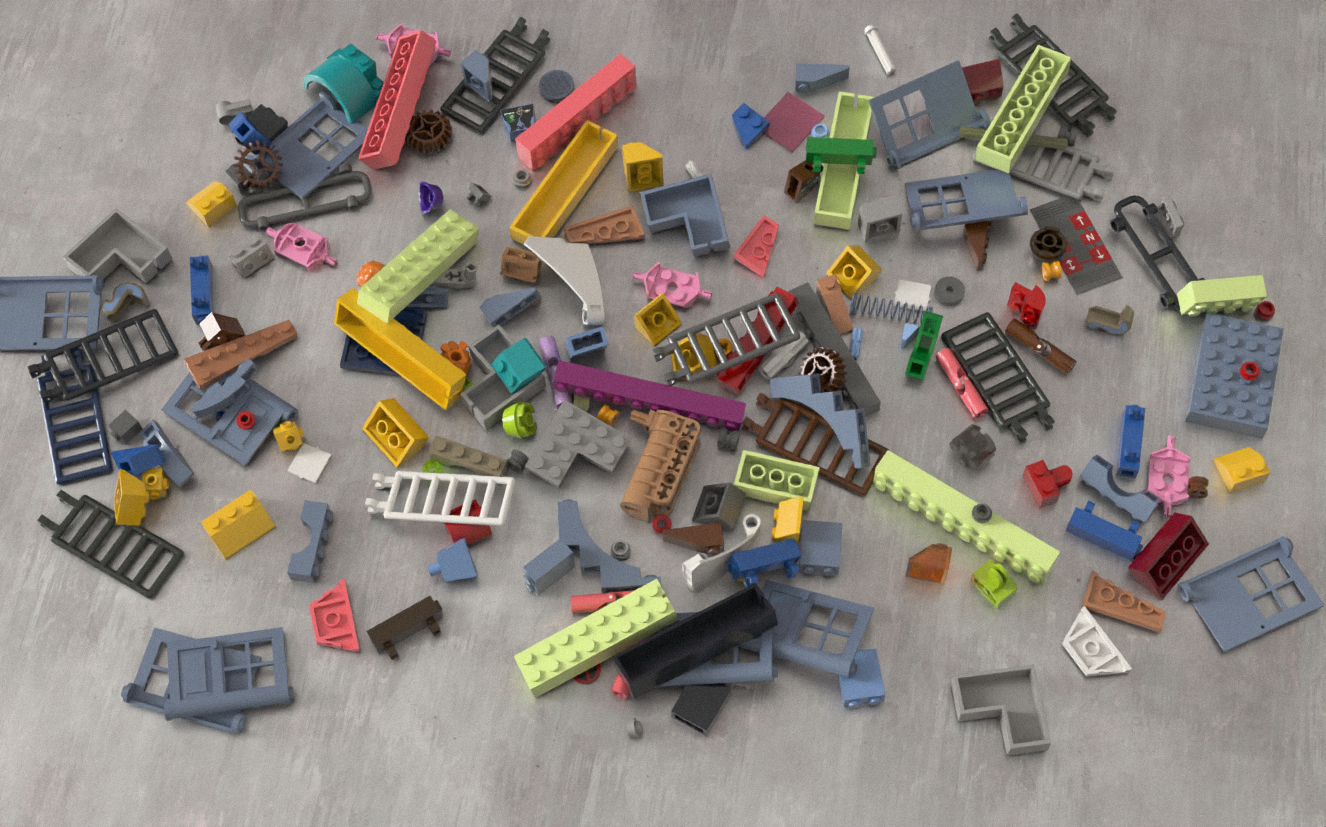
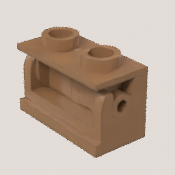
(520, 265)

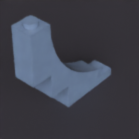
(847, 424)
(614, 574)

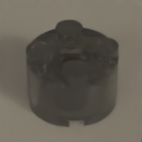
(973, 447)

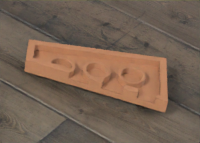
(610, 227)
(1114, 602)

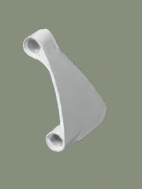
(577, 268)

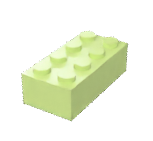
(1222, 295)
(776, 479)

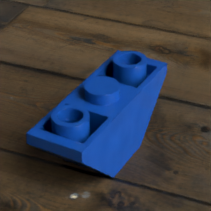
(247, 132)
(138, 459)

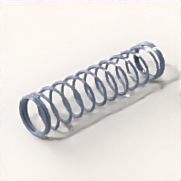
(853, 303)

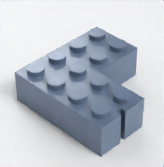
(688, 203)

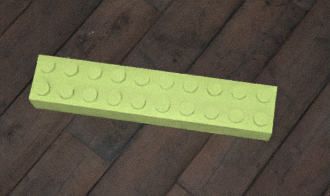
(954, 512)

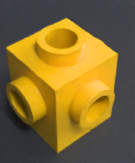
(288, 436)
(155, 482)

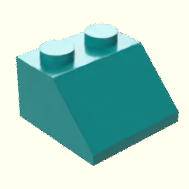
(518, 365)

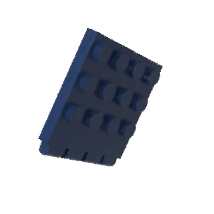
(359, 358)

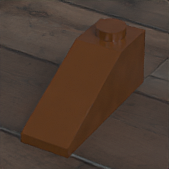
(699, 538)

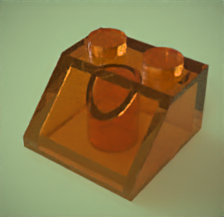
(930, 563)

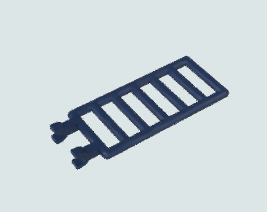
(97, 417)

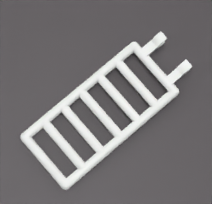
(394, 482)

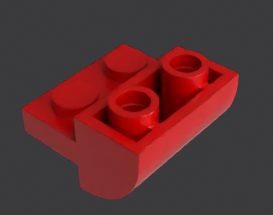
(1028, 303)
(470, 532)

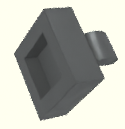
(479, 193)

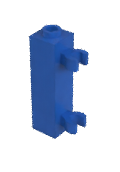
(201, 288)
(1130, 441)
(1105, 534)
(765, 559)

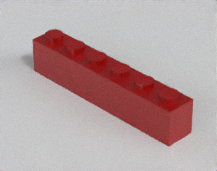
(736, 377)

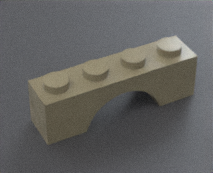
(454, 453)

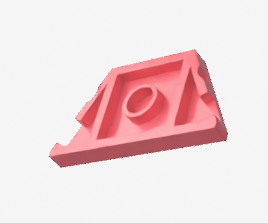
(334, 619)

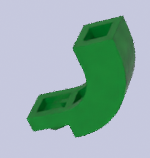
(924, 345)

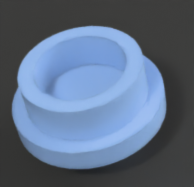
(820, 130)

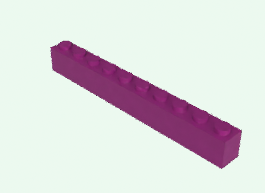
(648, 395)

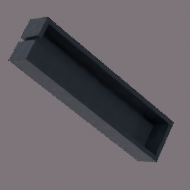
(695, 640)

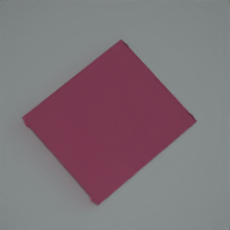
(791, 121)

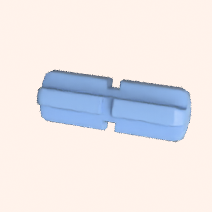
(856, 342)

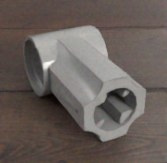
(228, 111)

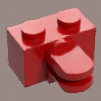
(1045, 482)

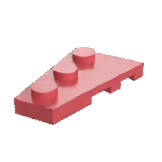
(757, 247)

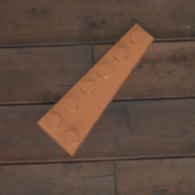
(215, 362)

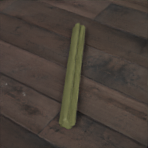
(1034, 140)

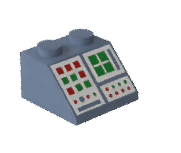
(478, 74)

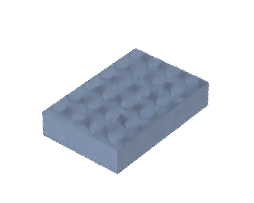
(1218, 391)

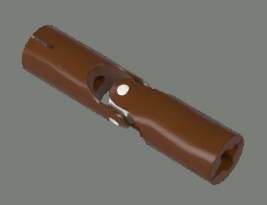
(1031, 339)

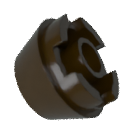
(1048, 244)

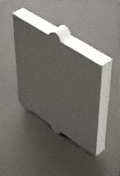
(912, 293)
(309, 463)

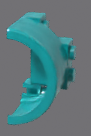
(351, 80)

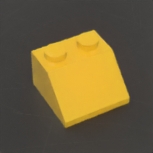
(212, 203)
(854, 270)
(691, 357)
(1242, 469)
(129, 499)
(788, 520)

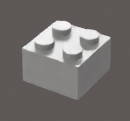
(879, 218)

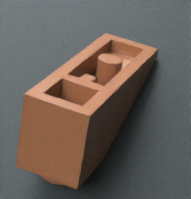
(834, 304)

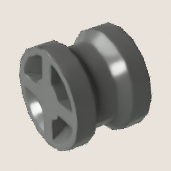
(517, 461)

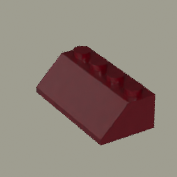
(984, 80)
(1168, 555)

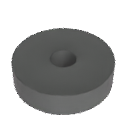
(945, 297)

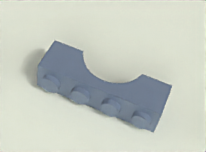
(1099, 475)
(304, 564)

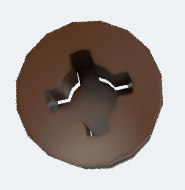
(1198, 487)

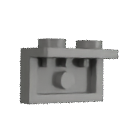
(1169, 217)
(251, 256)

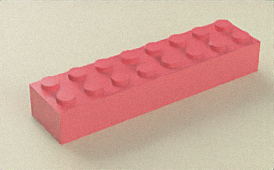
(397, 100)
(566, 118)

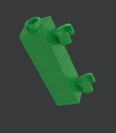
(840, 151)

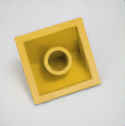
(656, 319)

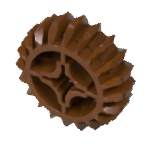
(437, 134)
(255, 173)
(833, 376)

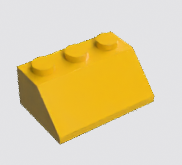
(642, 167)
(395, 431)
(238, 524)

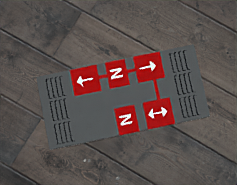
(1086, 257)

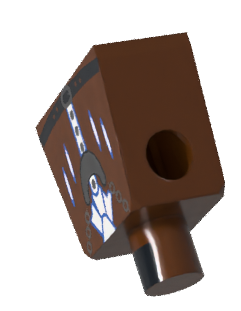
(801, 181)

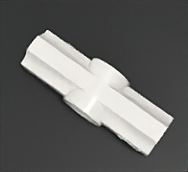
(782, 357)

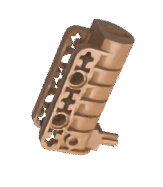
(657, 465)

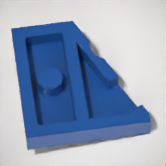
(749, 124)

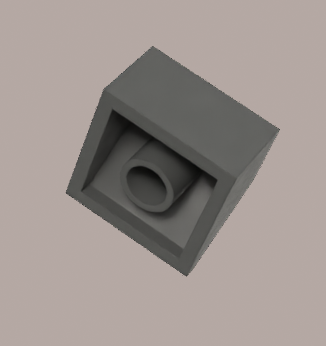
(719, 504)

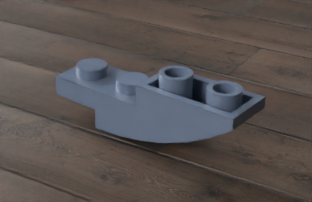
(220, 397)
(174, 463)

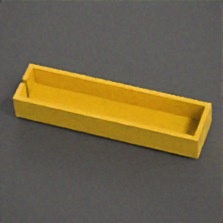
(565, 184)
(401, 351)

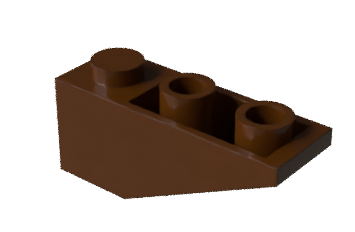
(976, 241)

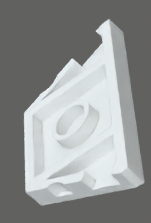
(1093, 648)

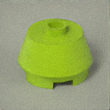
(519, 420)

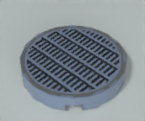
(556, 85)

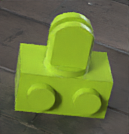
(994, 583)

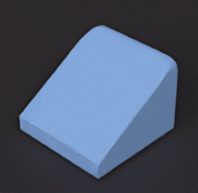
(909, 334)

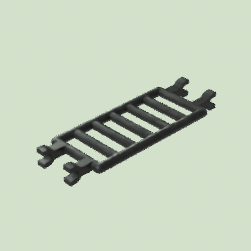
(1078, 118)

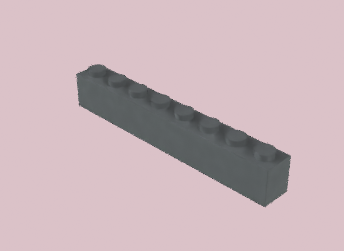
(824, 334)

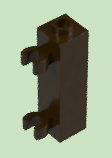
(405, 624)

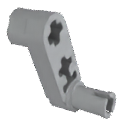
(467, 277)

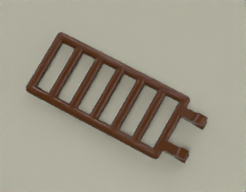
(776, 407)

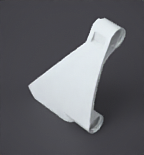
(705, 572)

